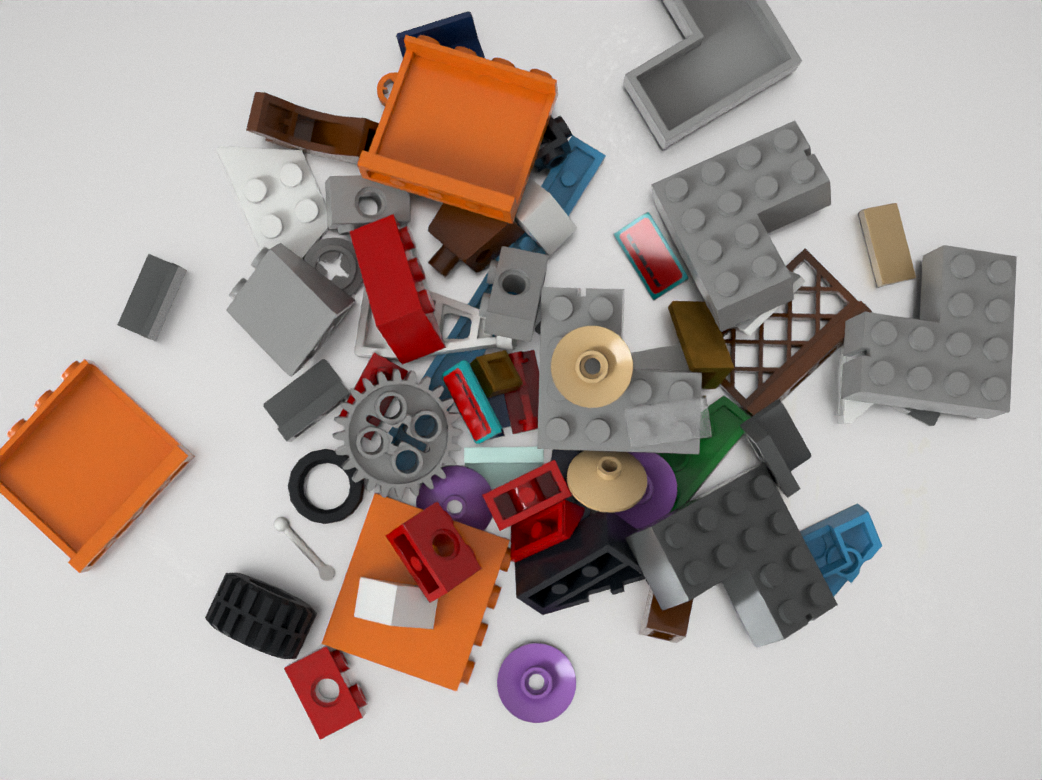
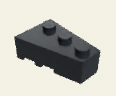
(583, 565)

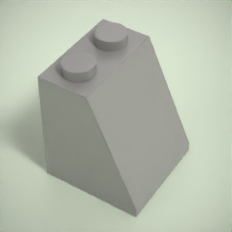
(287, 307)

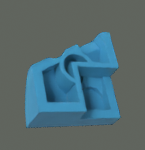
(842, 545)

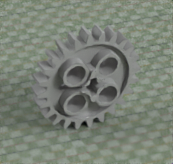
(380, 465)

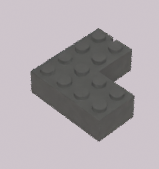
(748, 543)

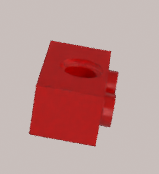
(527, 495)
(414, 546)
(326, 714)

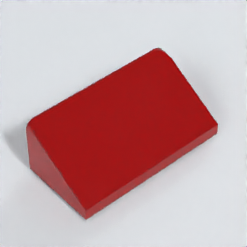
(544, 529)

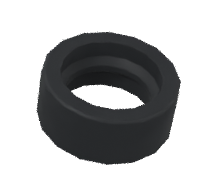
(298, 497)

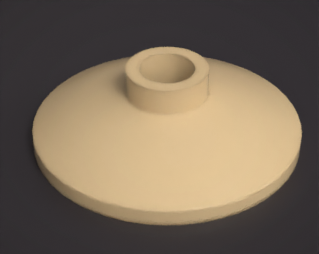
(570, 372)
(605, 490)

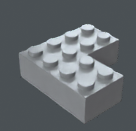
(725, 59)
(724, 214)
(957, 350)
(601, 428)

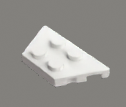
(277, 196)

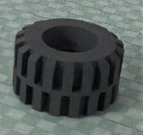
(260, 616)

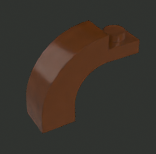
(310, 130)

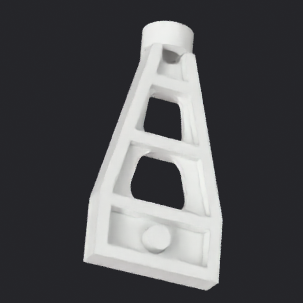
(371, 340)

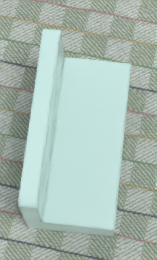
(502, 464)

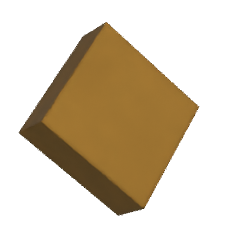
(496, 373)

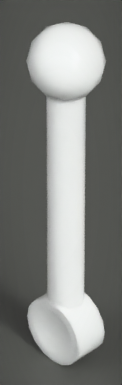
(326, 572)

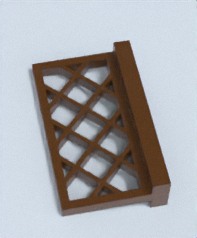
(812, 352)

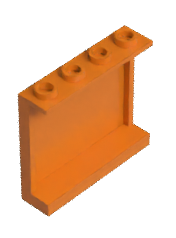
(461, 128)
(87, 463)
(429, 654)

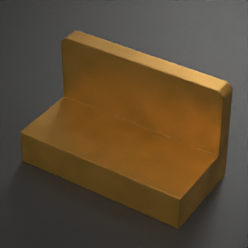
(701, 341)

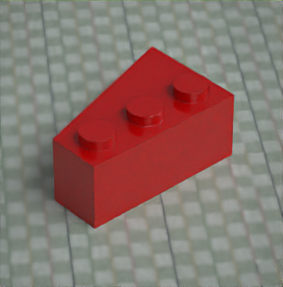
(396, 289)

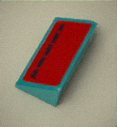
(651, 256)
(471, 402)

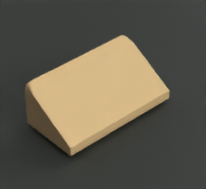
(887, 244)

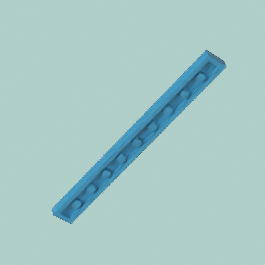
(566, 186)

